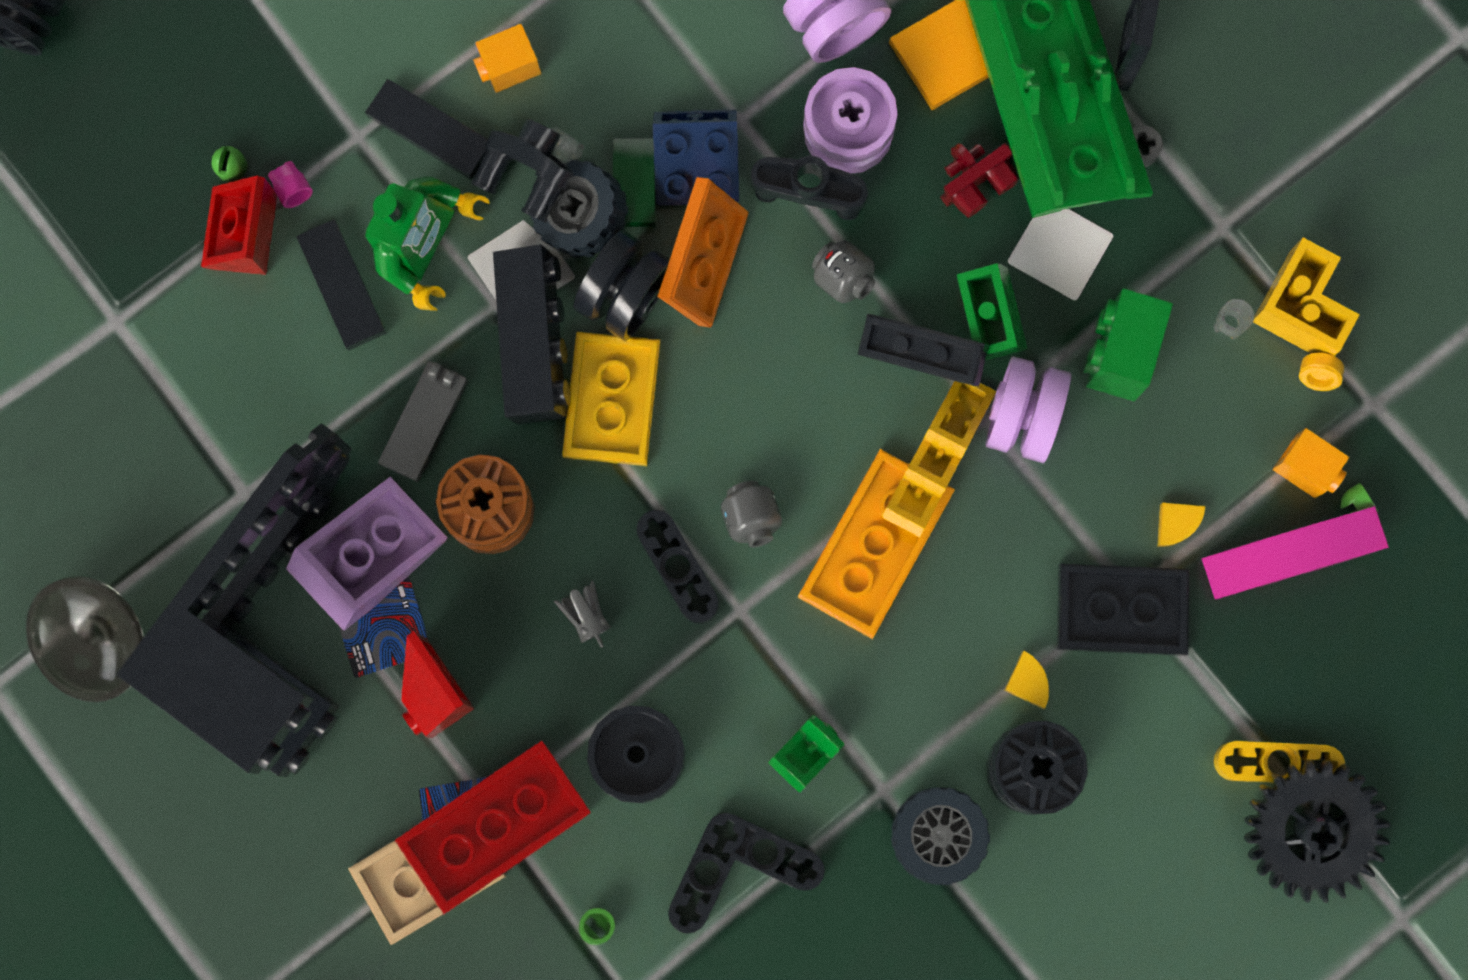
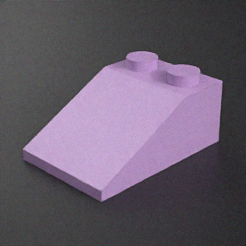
(365, 553)

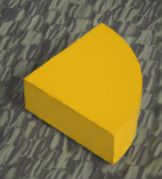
(1178, 522)
(1029, 681)

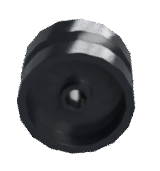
(622, 285)
(624, 731)

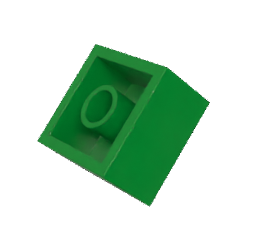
(1128, 344)

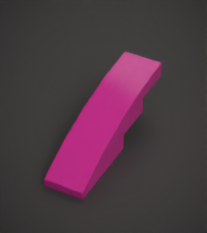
(1295, 552)

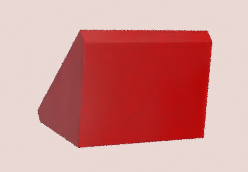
(240, 226)

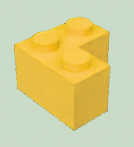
(1297, 307)

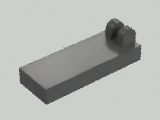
(423, 421)

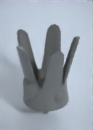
(585, 614)

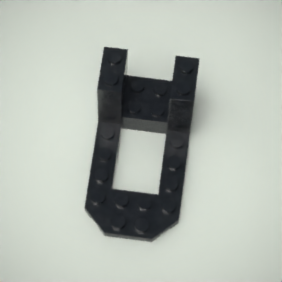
(210, 672)

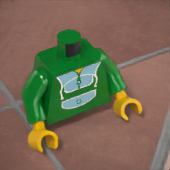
(409, 229)

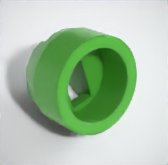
(235, 166)
(1359, 498)
(603, 920)

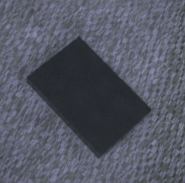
(1135, 40)
(1123, 609)

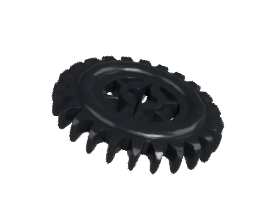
(1321, 788)

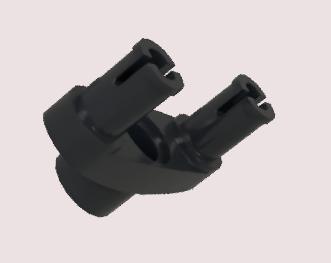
(534, 149)
(837, 191)

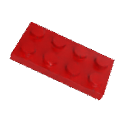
(492, 827)

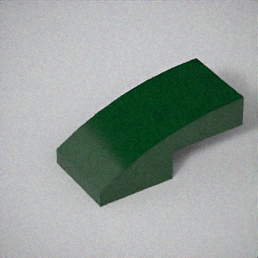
(636, 173)

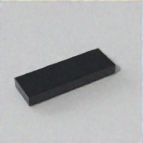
(428, 128)
(341, 285)
(923, 349)

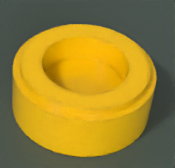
(1321, 371)

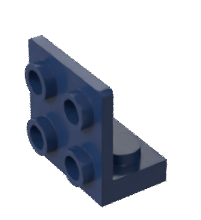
(693, 147)

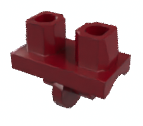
(964, 189)

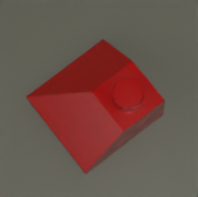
(430, 690)

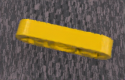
(1247, 750)

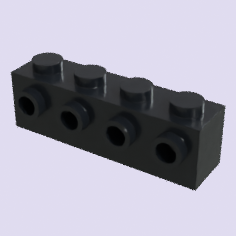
(530, 334)

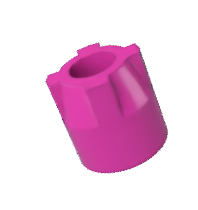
(290, 185)

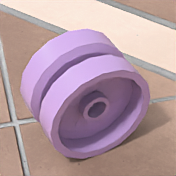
(835, 25)
(844, 97)
(1022, 408)

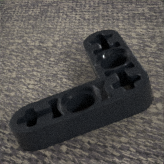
(741, 851)

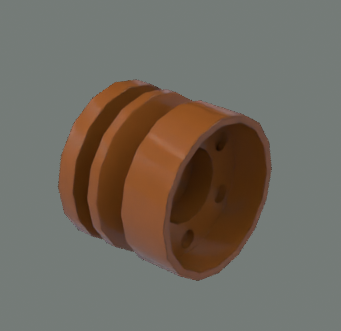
(509, 511)

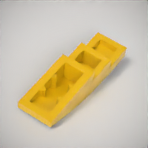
(938, 456)

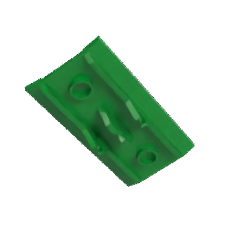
(1059, 103)

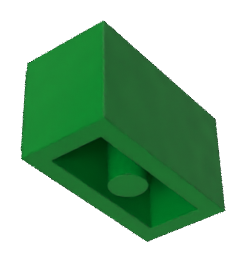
(992, 310)

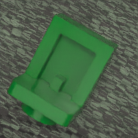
(806, 753)

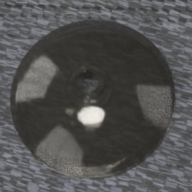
(69, 641)

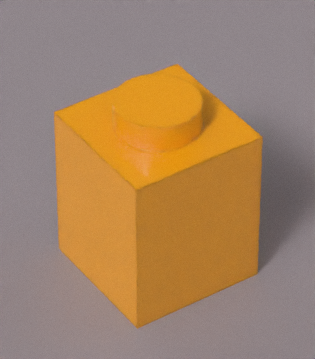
(506, 58)
(1312, 464)

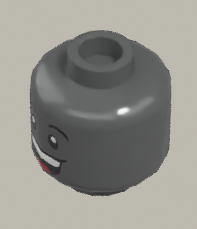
(844, 271)
(751, 513)

